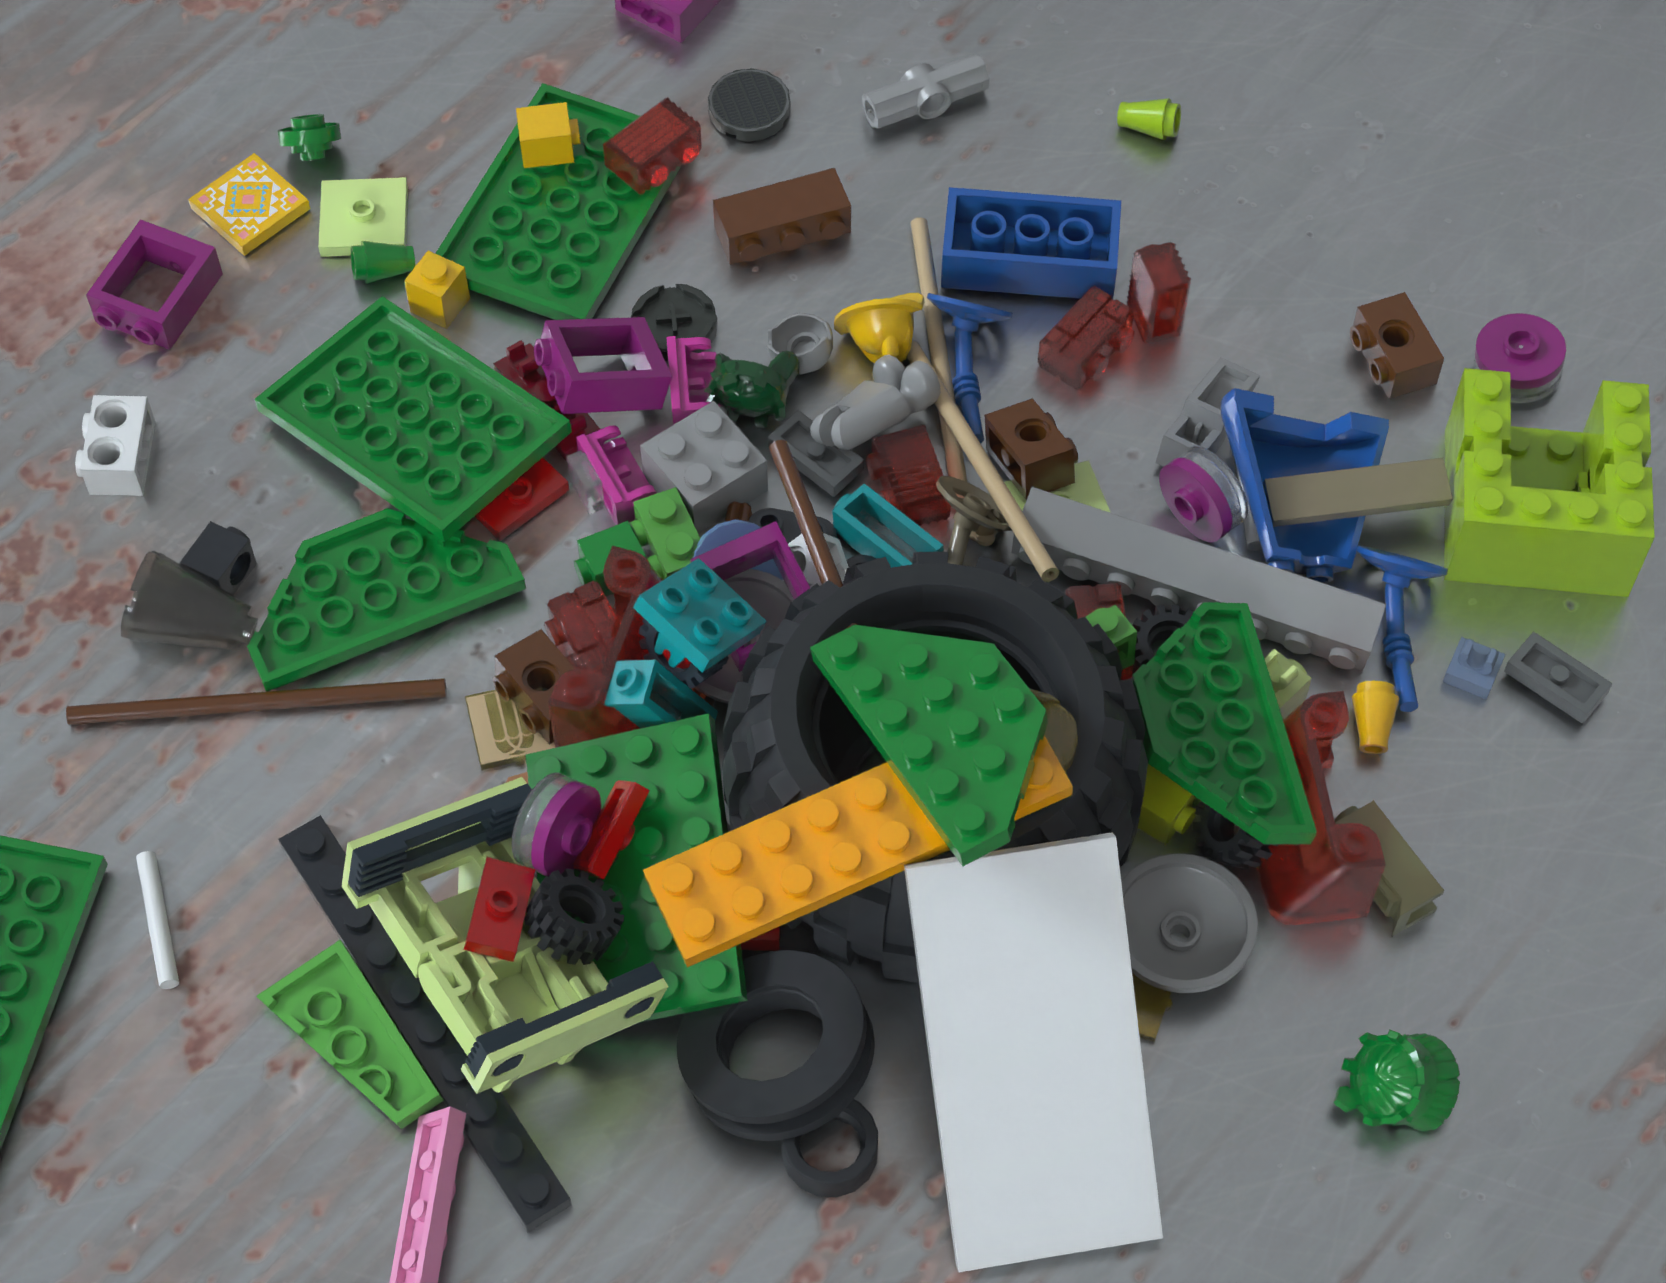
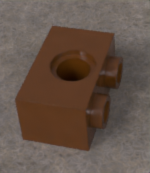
(1396, 345)
(1030, 447)
(528, 666)

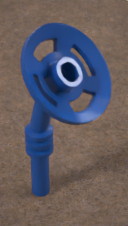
(965, 383)
(1397, 644)

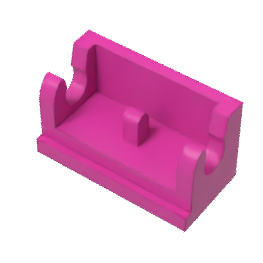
(689, 374)
(618, 471)

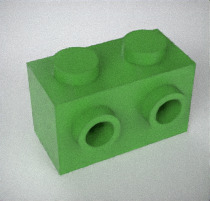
(665, 531)

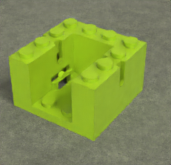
(1546, 501)

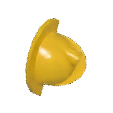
(881, 325)

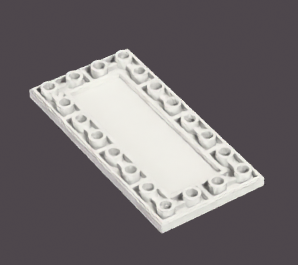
(1034, 1051)

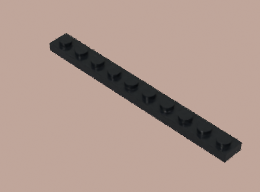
(489, 1119)

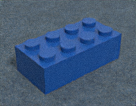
(1030, 243)

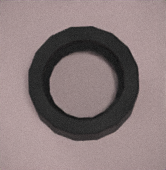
(844, 1180)

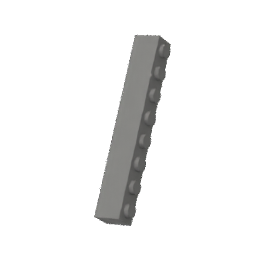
(1186, 573)

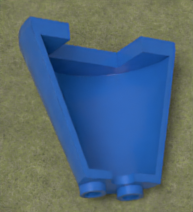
(1286, 446)

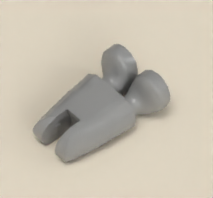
(877, 404)

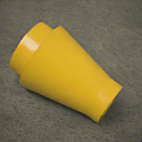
(1374, 714)

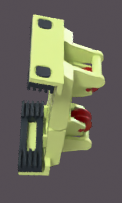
(499, 1010)

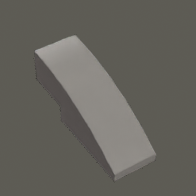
(1201, 415)

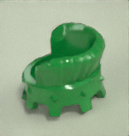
(1401, 1081)

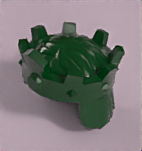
(753, 388)

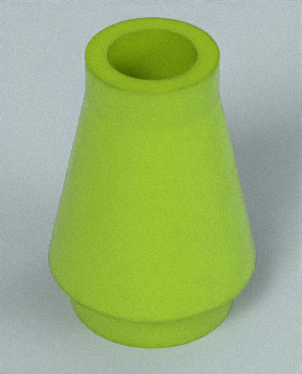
(1151, 117)

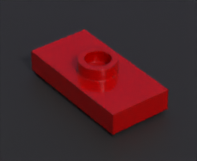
(523, 499)
(612, 828)
(499, 909)

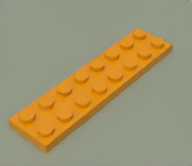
(809, 857)

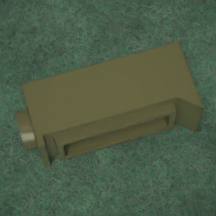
(1406, 884)

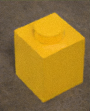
(547, 135)
(437, 289)

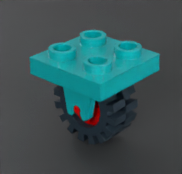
(694, 623)

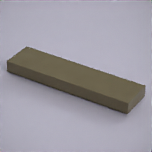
(1357, 492)

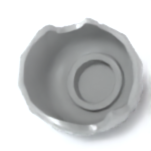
(806, 337)

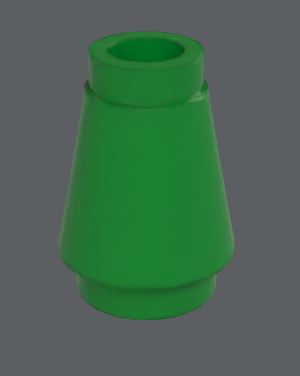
(380, 260)

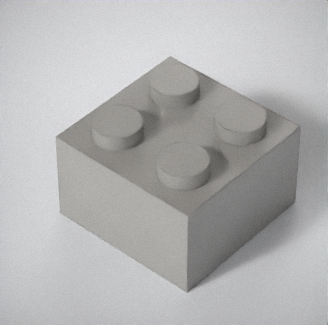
(706, 463)

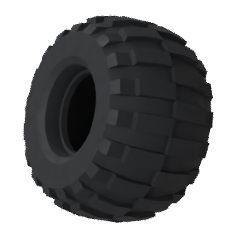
(797, 737)

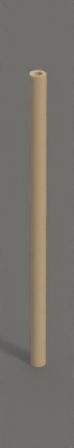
(936, 340)
(990, 477)

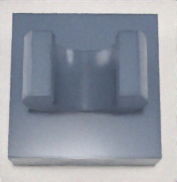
(1474, 668)

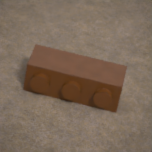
(782, 216)

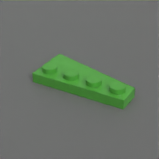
(348, 1026)

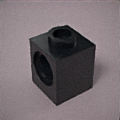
(221, 556)

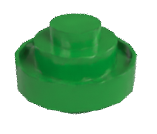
(309, 136)

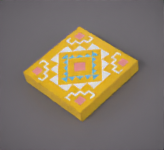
(249, 204)

